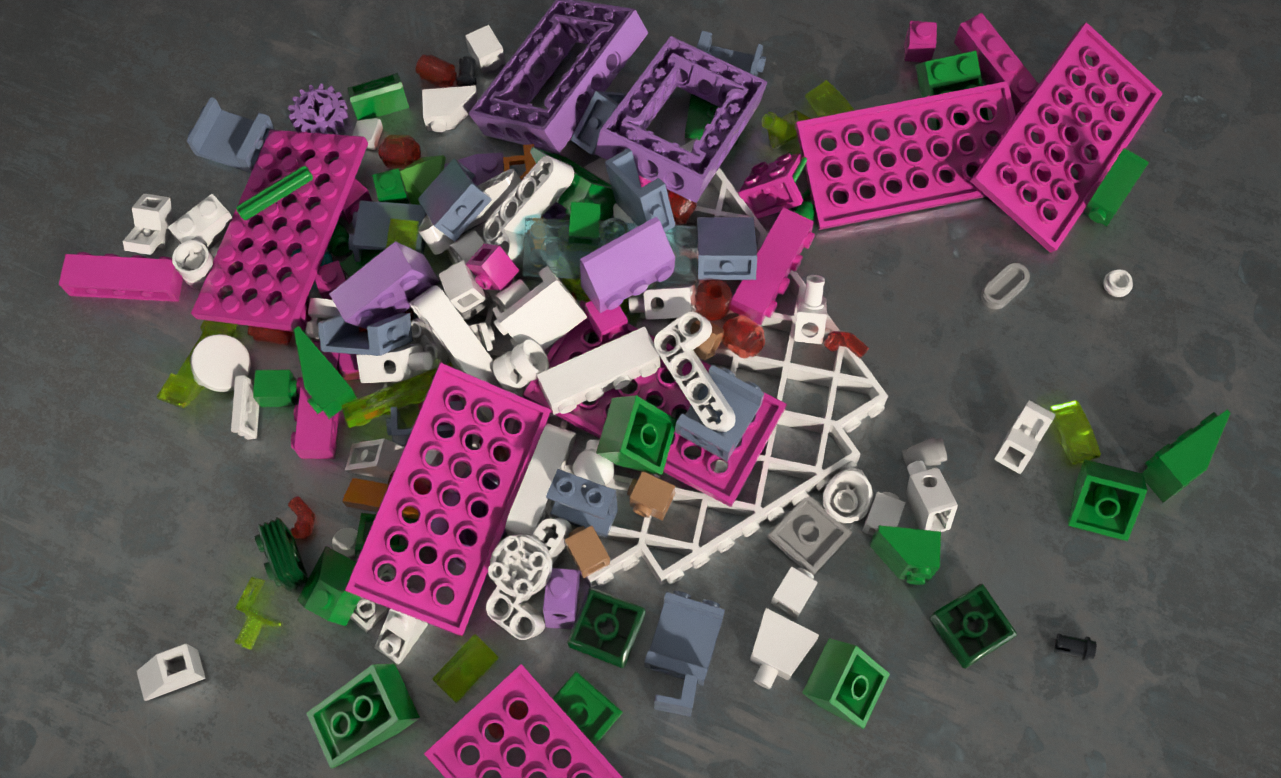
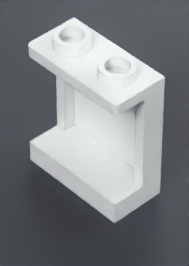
(541, 314)

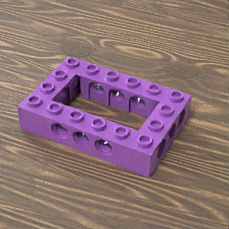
(700, 75)
(505, 106)

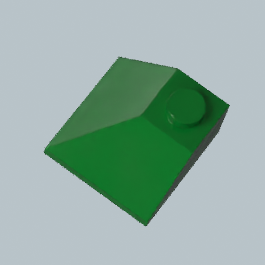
(326, 586)

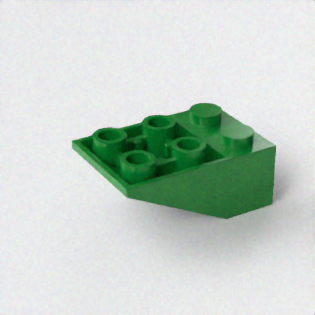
(950, 75)
(1185, 458)

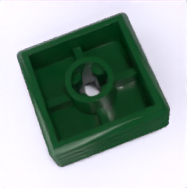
(281, 550)
(974, 606)
(598, 609)

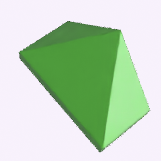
(420, 175)

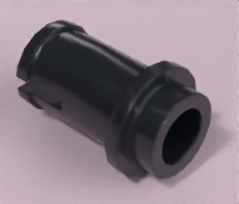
(466, 72)
(1075, 646)

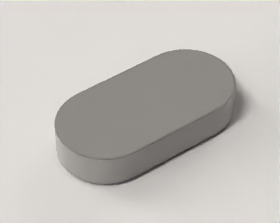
(1005, 286)

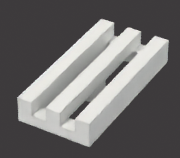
(245, 409)

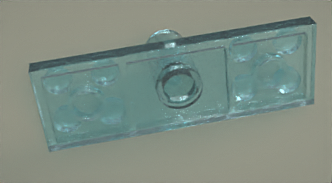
(548, 246)

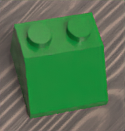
(636, 435)
(1107, 499)
(908, 552)
(846, 682)

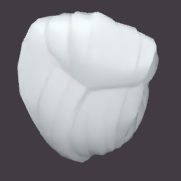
(848, 504)

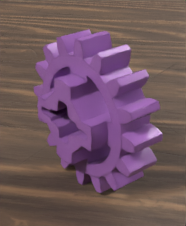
(331, 111)

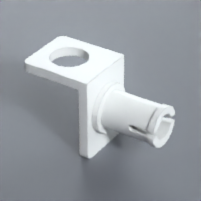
(813, 309)

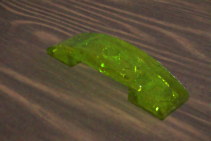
(182, 388)

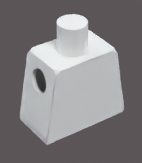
(676, 300)
(403, 364)
(930, 498)
(779, 648)

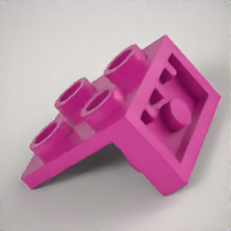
(772, 186)

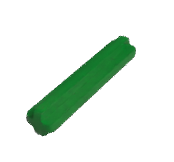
(274, 193)

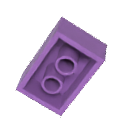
(384, 286)

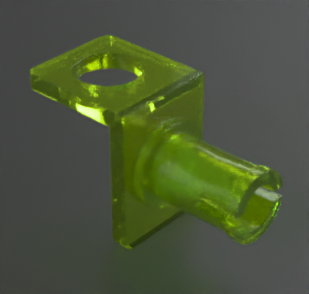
(782, 128)
(255, 618)

